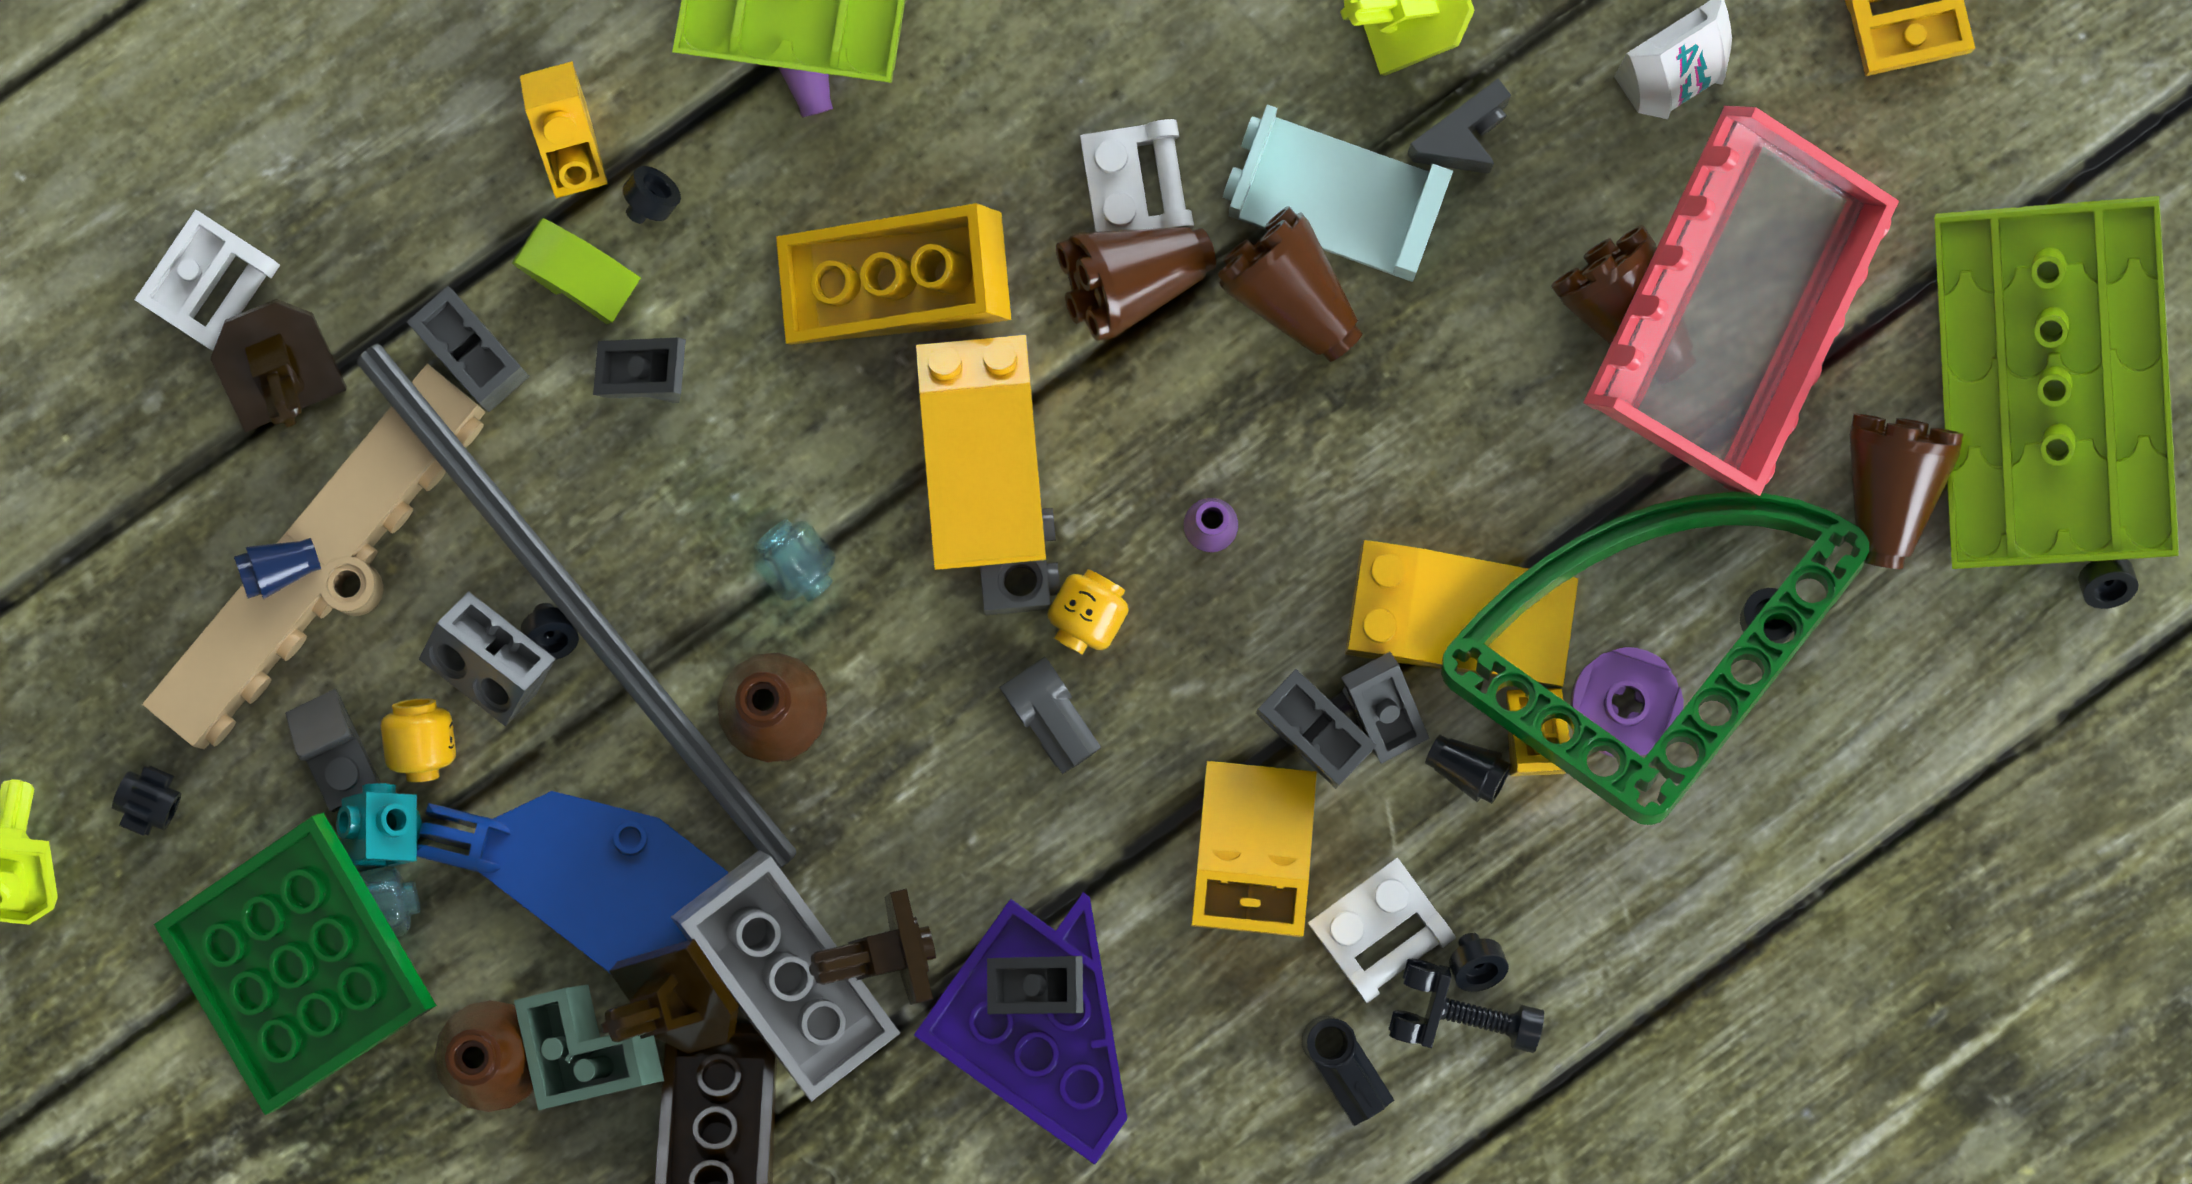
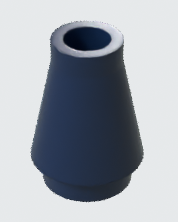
(275, 566)

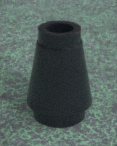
(1469, 767)

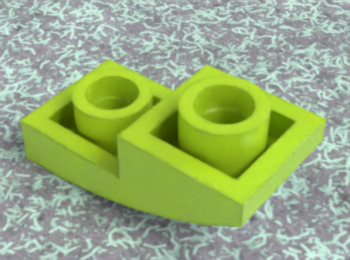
(577, 270)

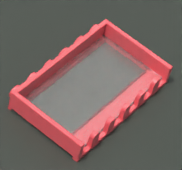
(1742, 300)

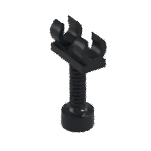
(1522, 1027)

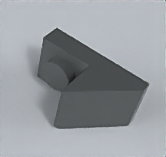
(1451, 139)
(640, 368)
(1384, 707)
(331, 748)
(1035, 985)

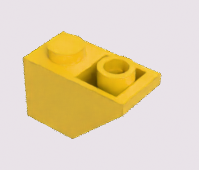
(563, 129)

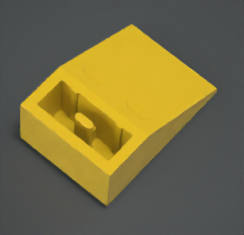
(1254, 849)

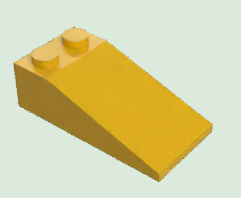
(895, 275)
(980, 452)
(1423, 598)

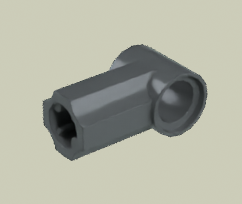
(1046, 707)

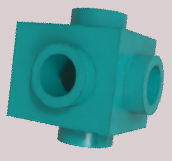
(379, 826)

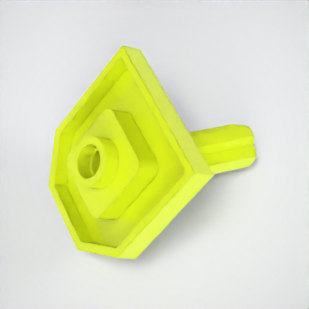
(1409, 29)
(25, 864)

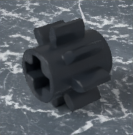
(146, 800)

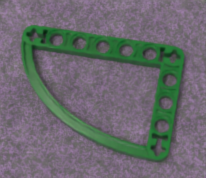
(1721, 686)

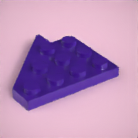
(1044, 1065)

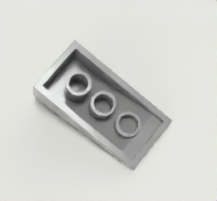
(762, 948)

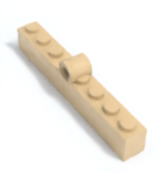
(345, 523)

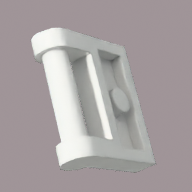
(1117, 180)
(193, 270)
(1369, 915)

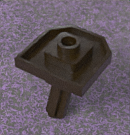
(274, 364)
(900, 949)
(673, 998)

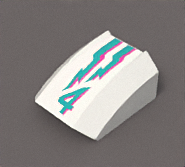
(1678, 61)

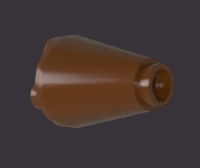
(1130, 273)
(1608, 282)
(1292, 286)
(1897, 482)
(789, 724)
(505, 1073)

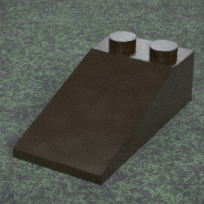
(718, 1113)

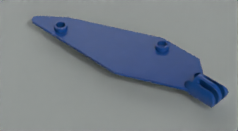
(583, 869)

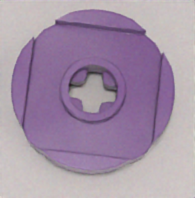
(1654, 688)

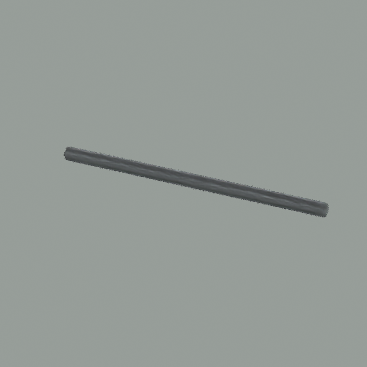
(575, 604)

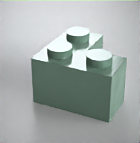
(570, 1057)

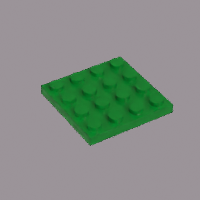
(294, 964)

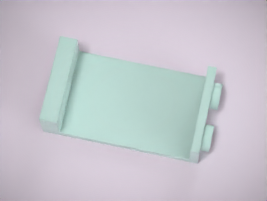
(1352, 197)

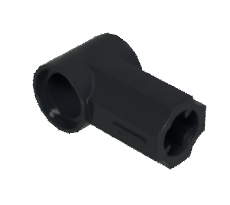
(1348, 1072)

